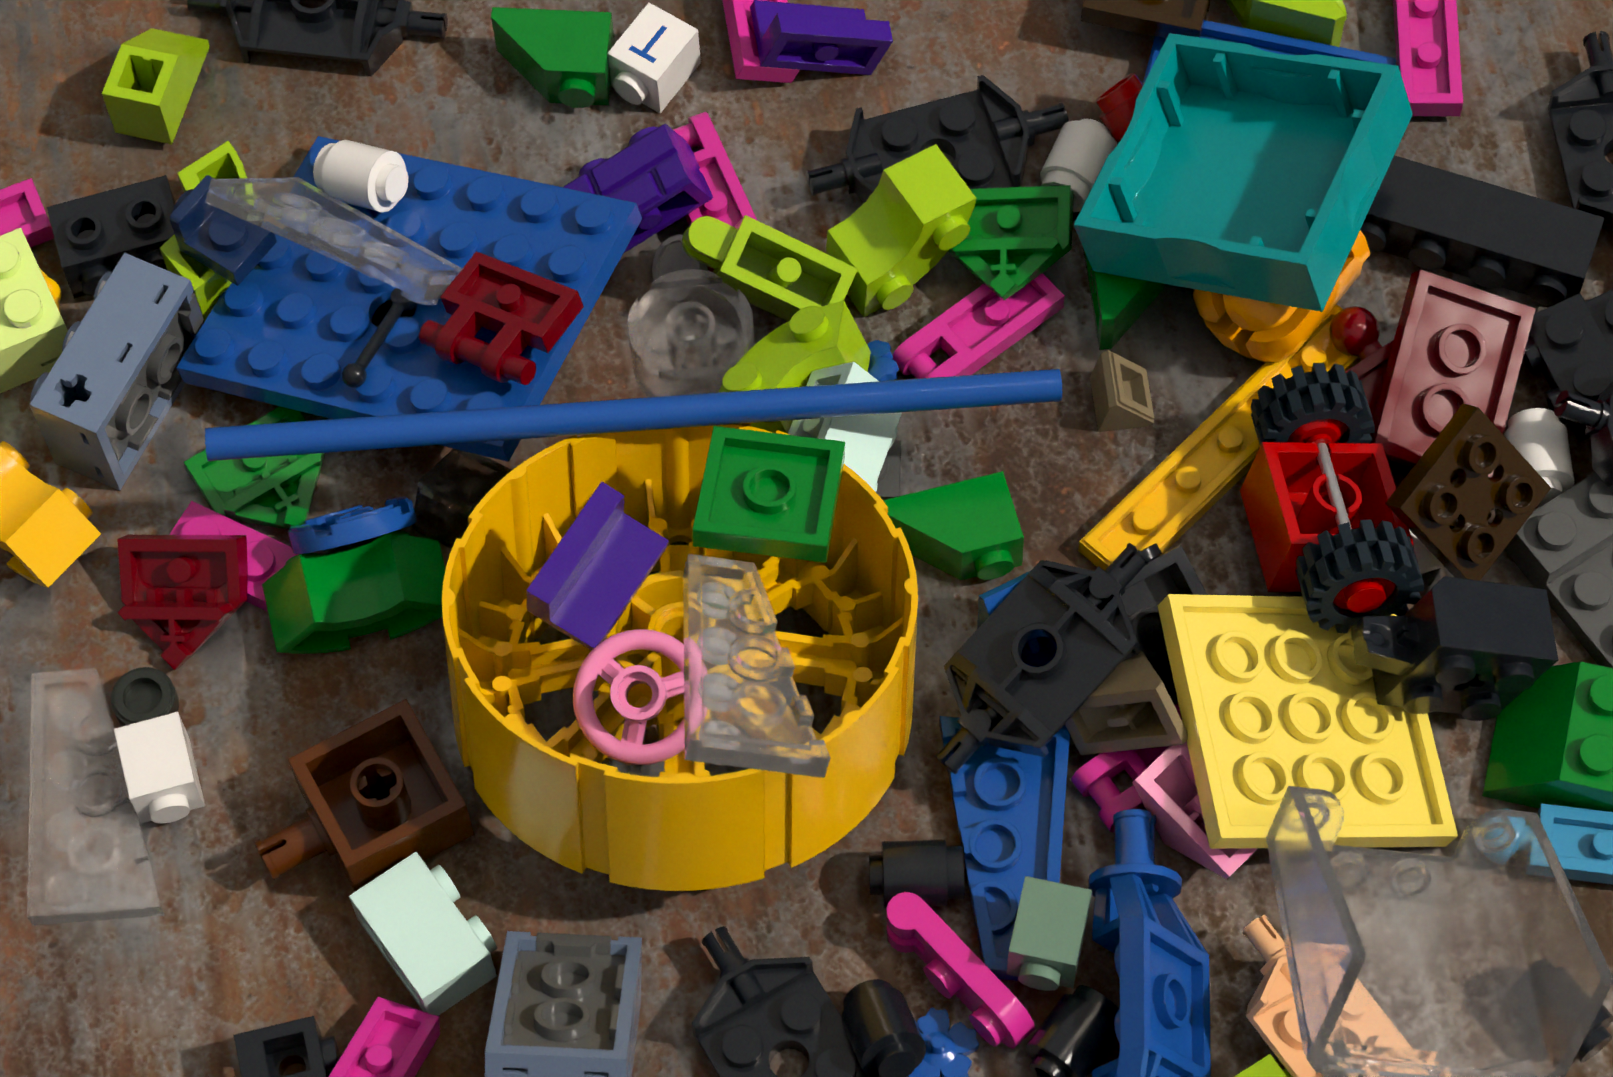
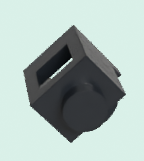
(276, 1047)

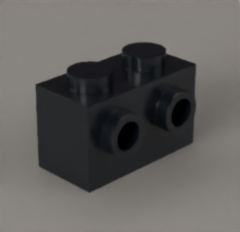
(103, 226)

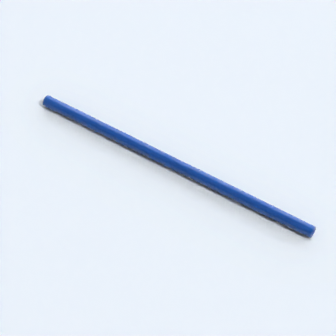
(632, 414)

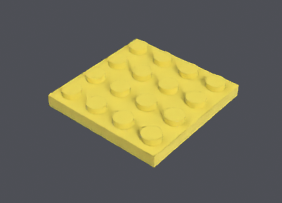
(1288, 706)

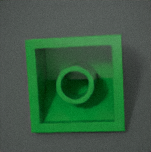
(1556, 741)

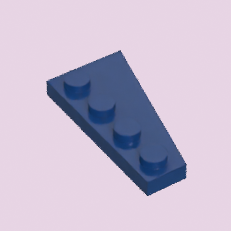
(1009, 828)

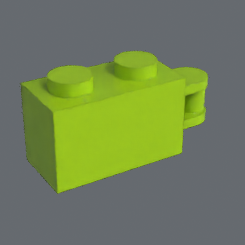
(768, 265)

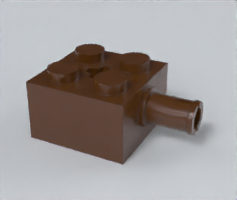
(346, 820)

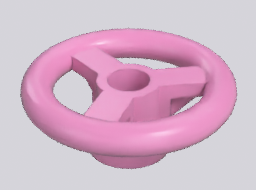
(601, 663)

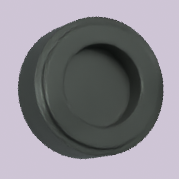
(143, 696)

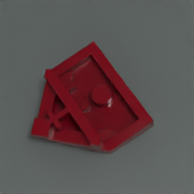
(182, 587)

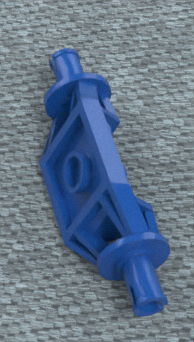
(1156, 956)

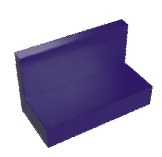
(818, 37)
(595, 569)

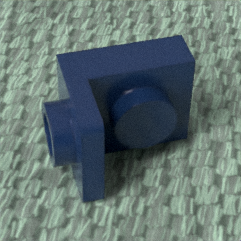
(217, 237)

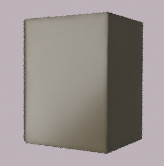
(1120, 394)

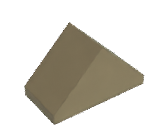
(1127, 712)

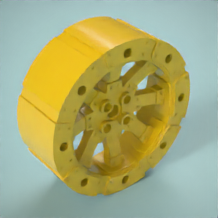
(685, 824)

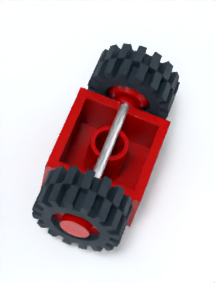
(1322, 498)

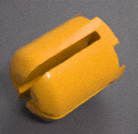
(1270, 329)

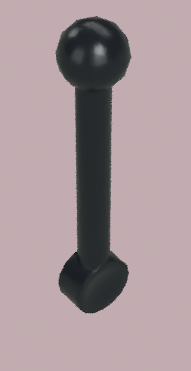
(354, 373)

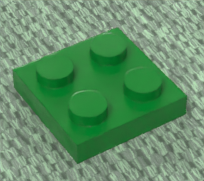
(769, 494)

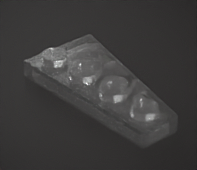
(336, 231)
(738, 677)
(82, 827)

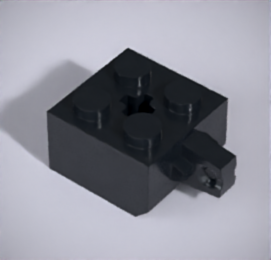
(1459, 648)

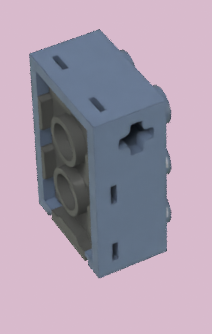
(117, 371)
(565, 1006)

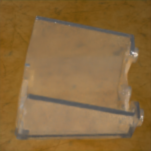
(1433, 956)

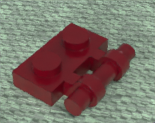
(508, 302)

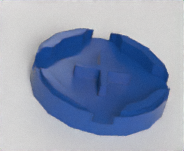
(351, 525)

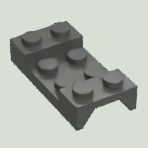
(1570, 554)

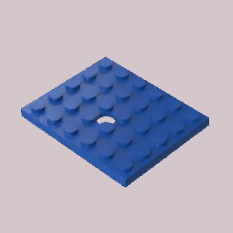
(308, 316)

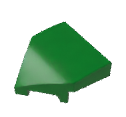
(1016, 235)
(260, 489)

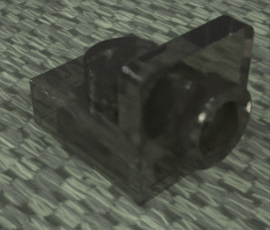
(452, 492)

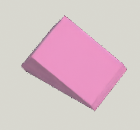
(1172, 795)

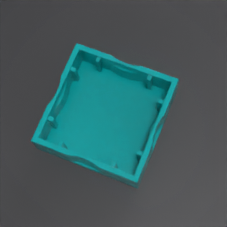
(1245, 171)

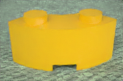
(40, 522)

